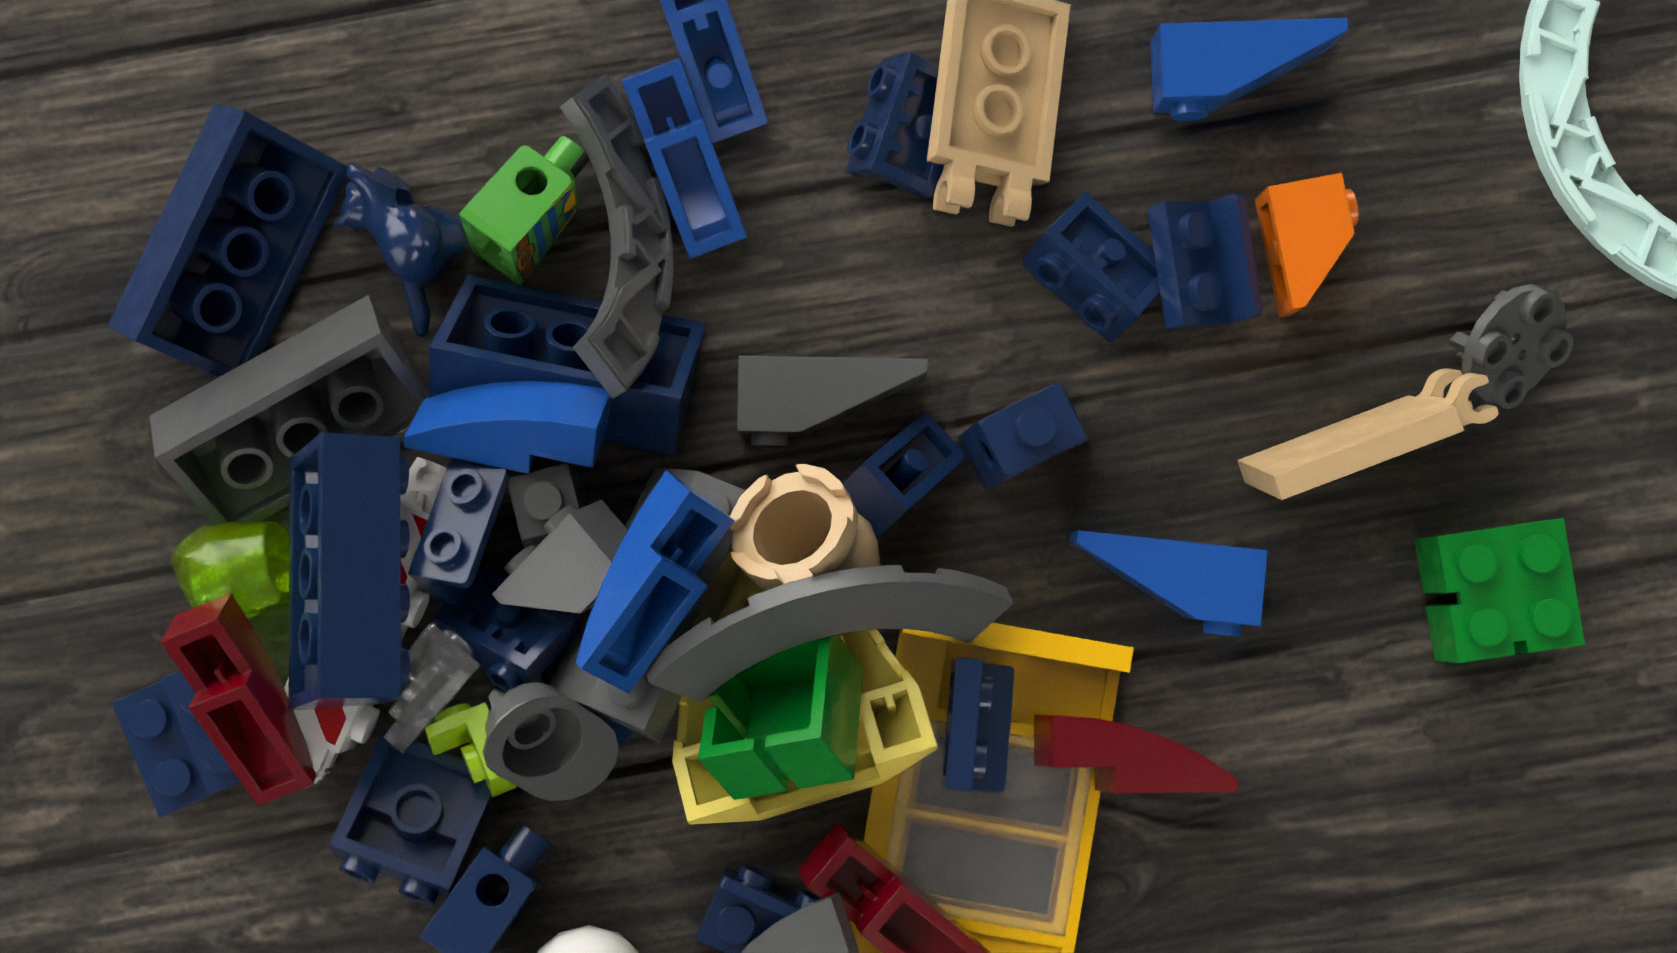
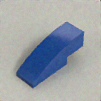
(684, 158)
(513, 424)
(651, 582)

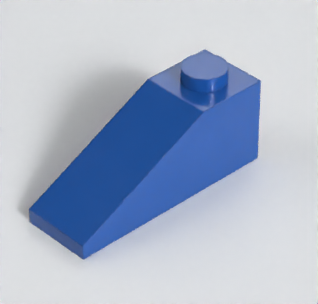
(1214, 63)
(715, 66)
(1191, 578)

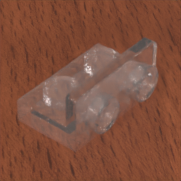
(438, 671)

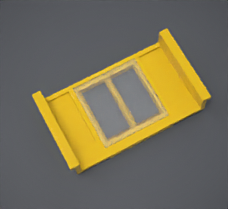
(1010, 859)

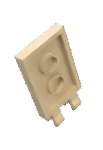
(997, 102)
(1368, 437)

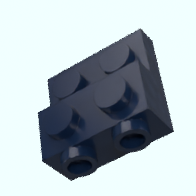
(171, 746)
(412, 821)

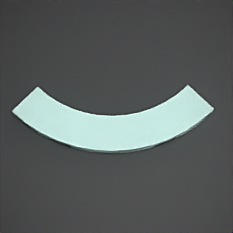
(1574, 152)

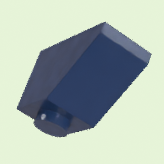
(903, 472)

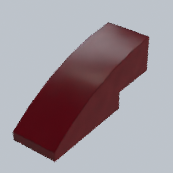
(240, 698)
(1125, 757)
(881, 899)

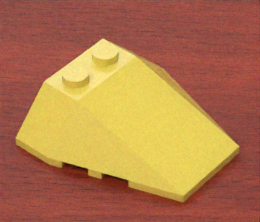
(891, 735)

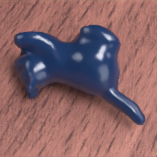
(411, 238)

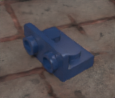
(897, 126)
(1205, 262)
(1095, 267)
(458, 529)
(507, 640)
(977, 726)
(746, 907)

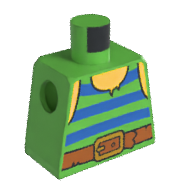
(524, 208)

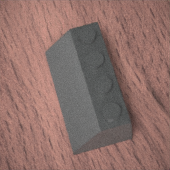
(237, 433)
(647, 706)

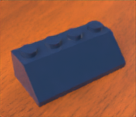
(228, 243)
(529, 334)
(347, 572)

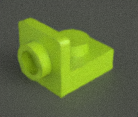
(464, 725)

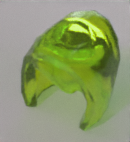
(236, 559)

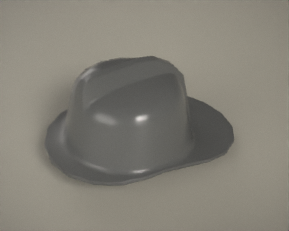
(547, 742)

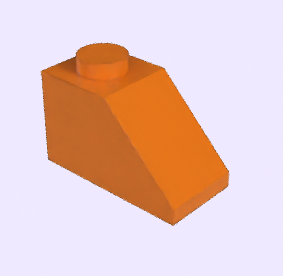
(1304, 234)

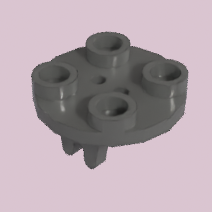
(1515, 343)

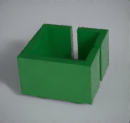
(1509, 589)
(796, 718)

